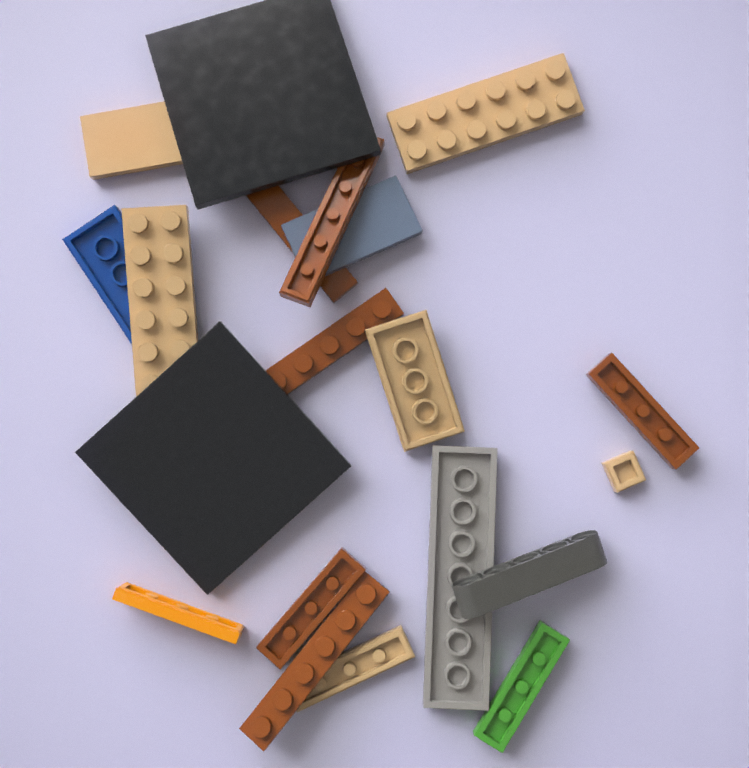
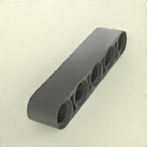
(529, 574)

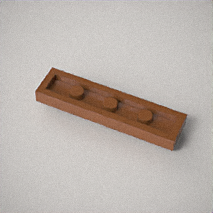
(642, 411)
(311, 608)

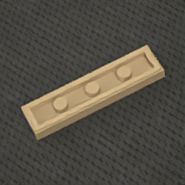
(362, 663)

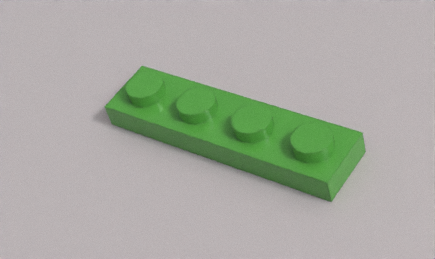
(521, 686)

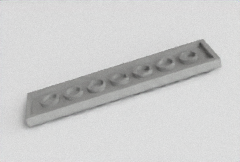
(459, 546)

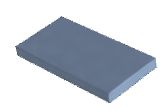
(378, 223)

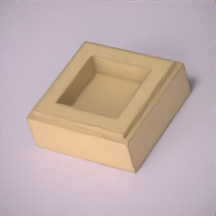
(623, 471)

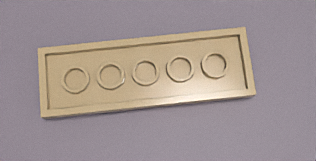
(485, 113)
(159, 288)

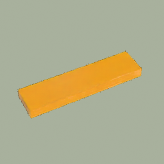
(179, 612)

